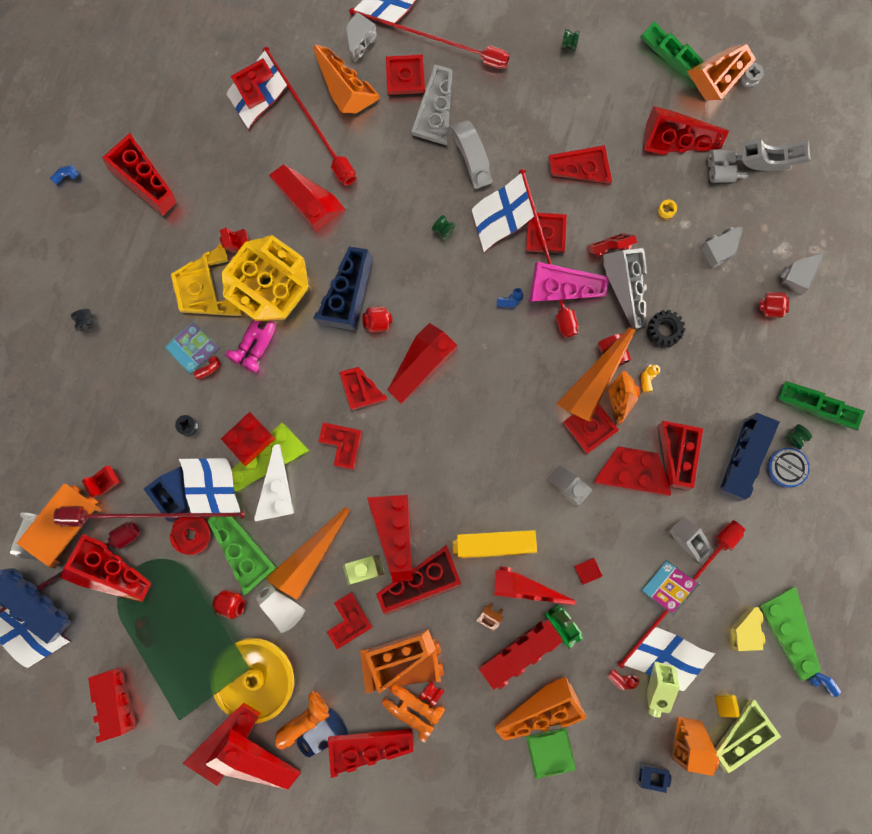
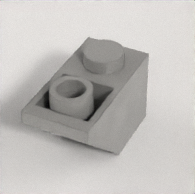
(360, 34)
(722, 248)

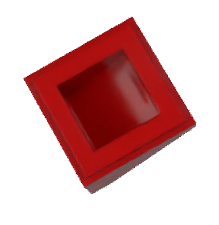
(588, 571)

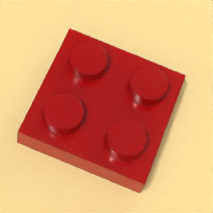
(405, 74)
(553, 230)
(591, 433)
(247, 439)

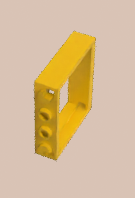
(495, 544)

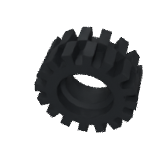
(671, 318)

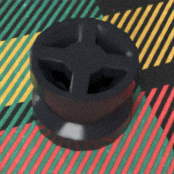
(82, 320)
(191, 427)

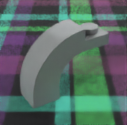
(470, 144)
(774, 158)

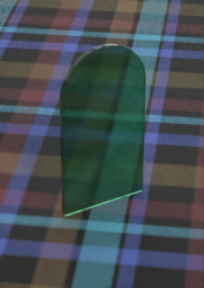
(180, 637)

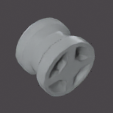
(748, 79)

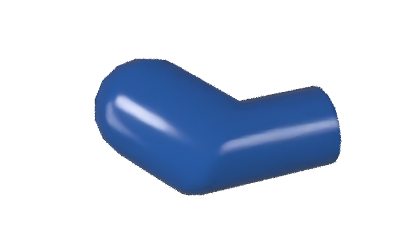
(62, 172)
(513, 300)
(828, 682)

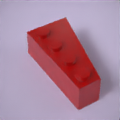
(430, 579)

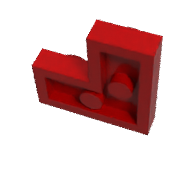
(248, 81)
(621, 241)
(345, 439)
(354, 621)

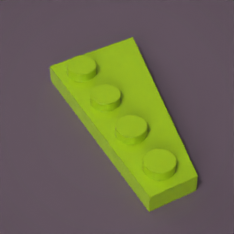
(290, 447)

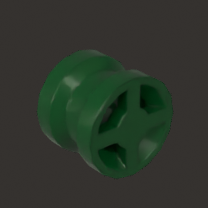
(570, 39)
(443, 227)
(799, 436)

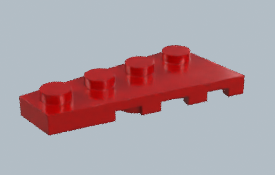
(240, 721)
(357, 750)

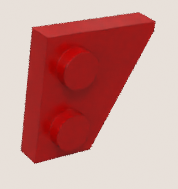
(359, 389)

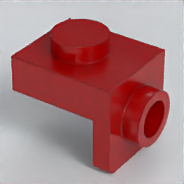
(233, 240)
(100, 482)

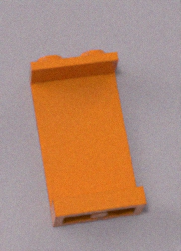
(48, 540)
(425, 671)

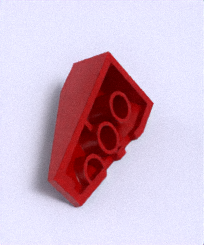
(309, 199)
(426, 354)
(101, 570)
(518, 586)
(247, 761)

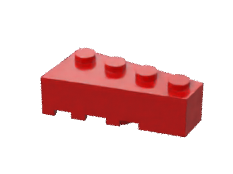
(135, 170)
(393, 529)
(520, 653)

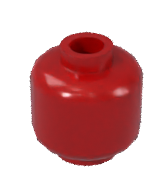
(774, 304)
(376, 319)
(228, 604)

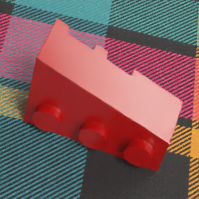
(681, 453)
(111, 704)

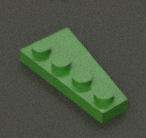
(790, 627)

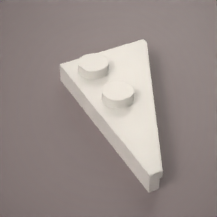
(275, 494)

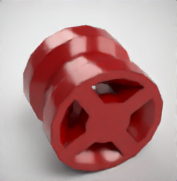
(431, 694)

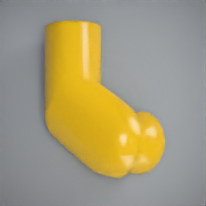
(647, 375)

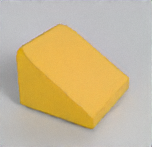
(727, 705)

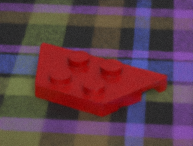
(634, 471)

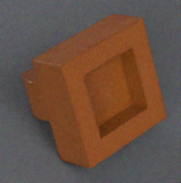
(490, 618)

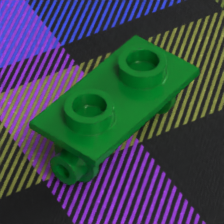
(569, 633)

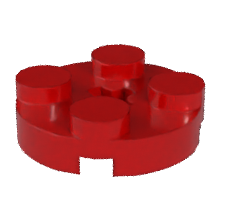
(189, 546)

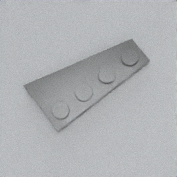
(434, 111)

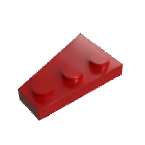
(582, 164)

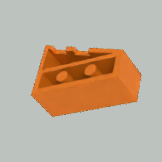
(721, 71)
(694, 747)

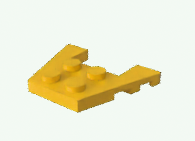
(196, 289)

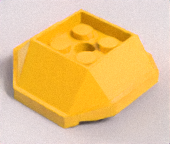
(263, 260)

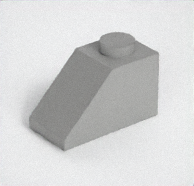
(800, 274)
(569, 485)
(691, 539)

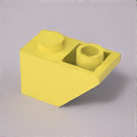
(747, 632)

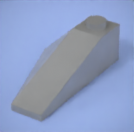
(625, 274)

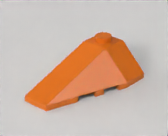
(345, 88)
(623, 396)

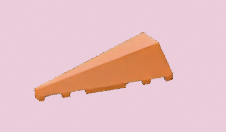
(588, 390)
(299, 568)

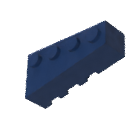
(346, 292)
(748, 456)
(31, 607)

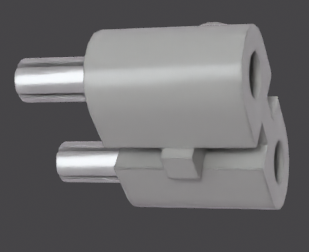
(723, 166)

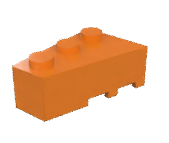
(398, 657)

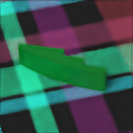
(671, 49)
(819, 405)

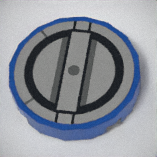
(788, 467)

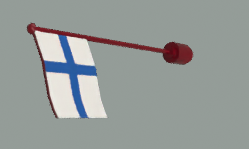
(207, 490)
(26, 646)

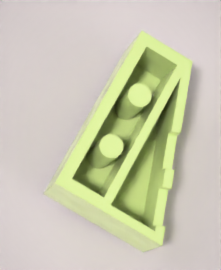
(745, 737)

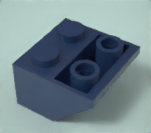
(169, 493)

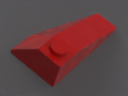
(676, 132)

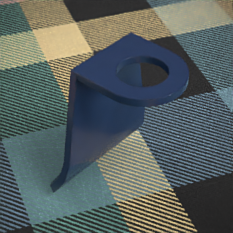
(317, 738)

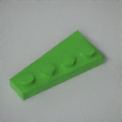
(244, 556)

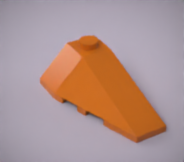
(548, 707)

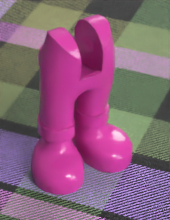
(252, 333)

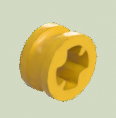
(672, 204)

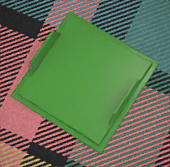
(550, 753)

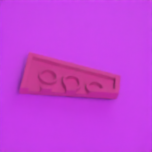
(561, 283)

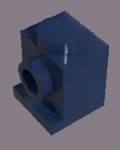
(660, 783)

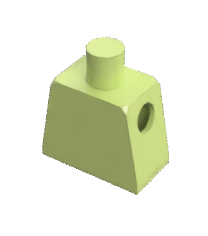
(363, 569)
(662, 689)

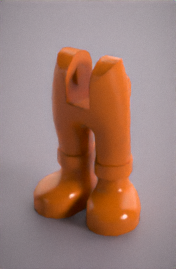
(402, 713)
(308, 720)

